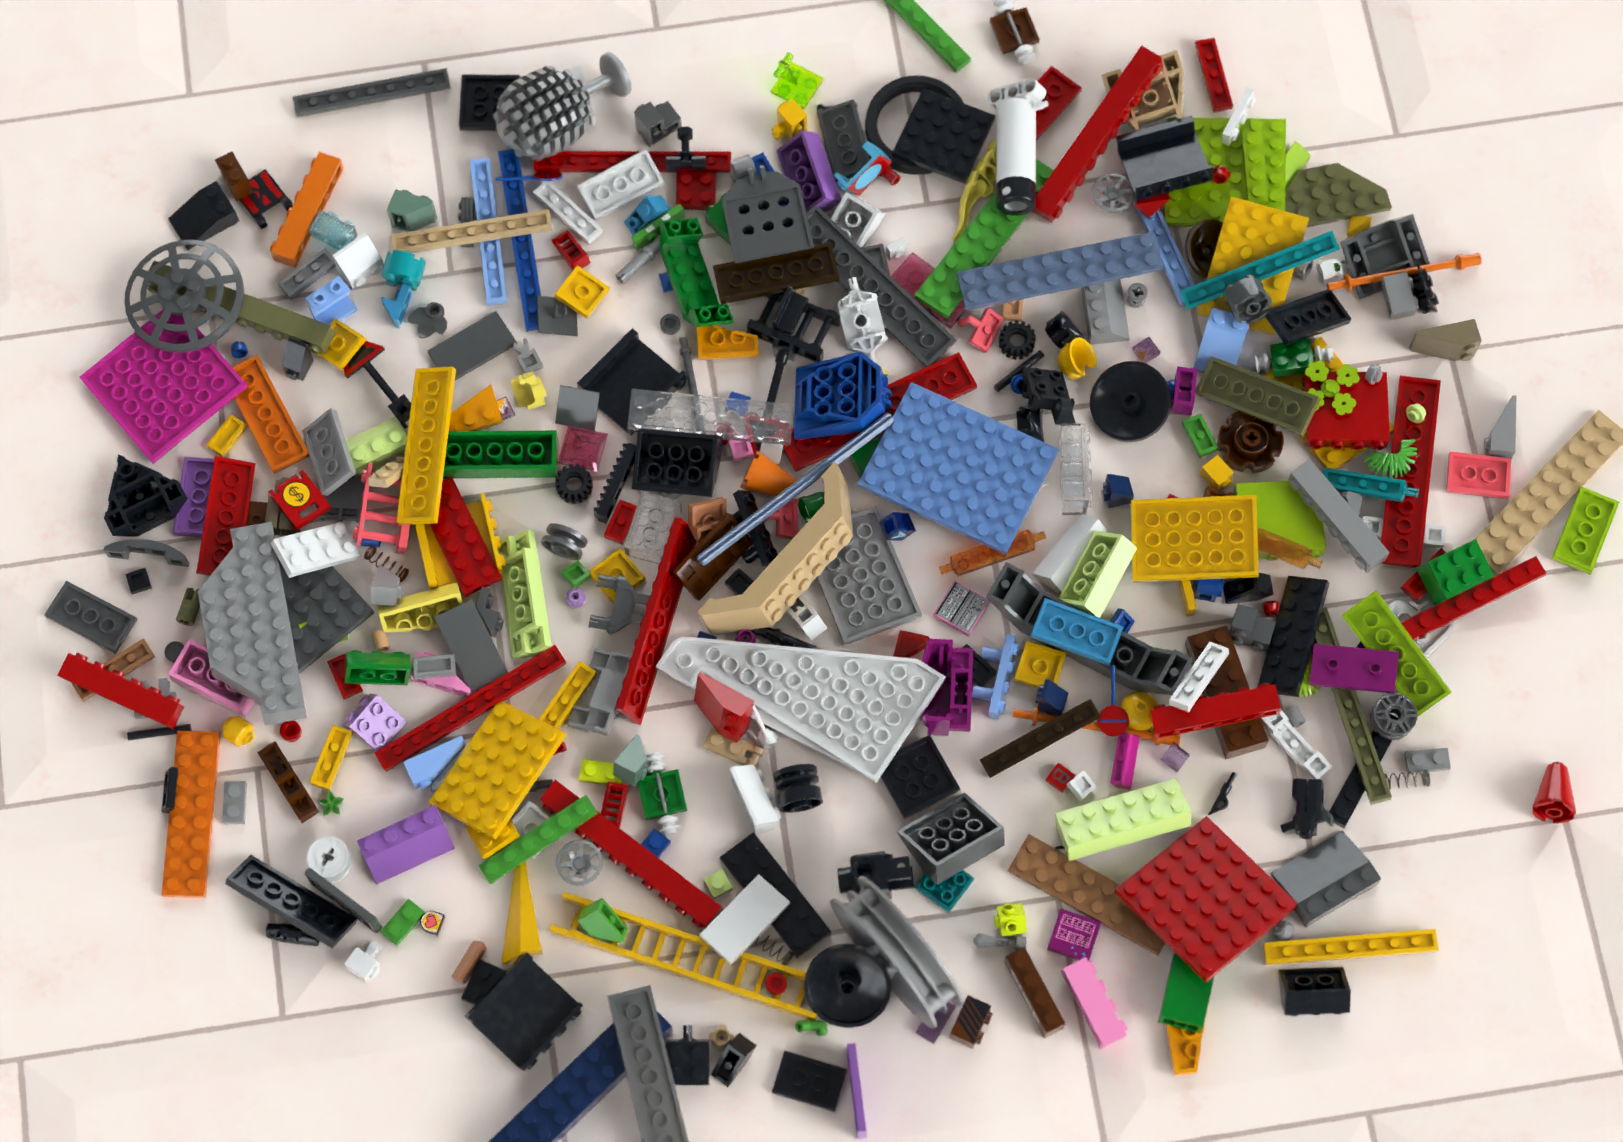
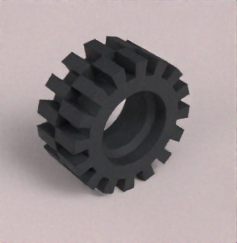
(1017, 351)
(573, 495)

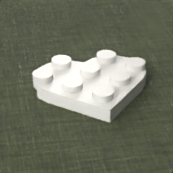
(1404, 610)

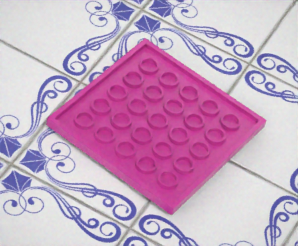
(162, 393)

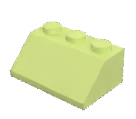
(377, 445)

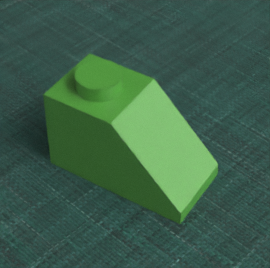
(602, 922)

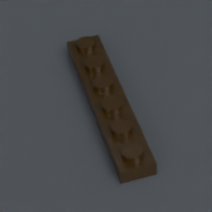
(1040, 738)

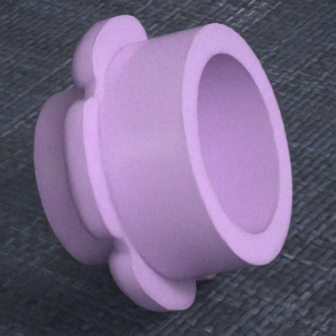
(575, 603)

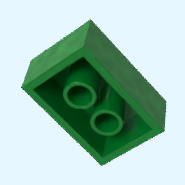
(1454, 572)

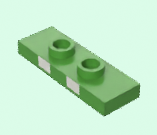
(652, 230)

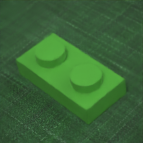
(1200, 435)
(402, 922)

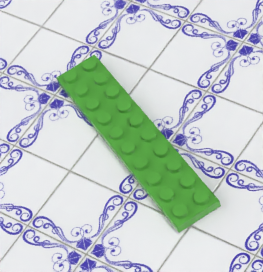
(973, 249)

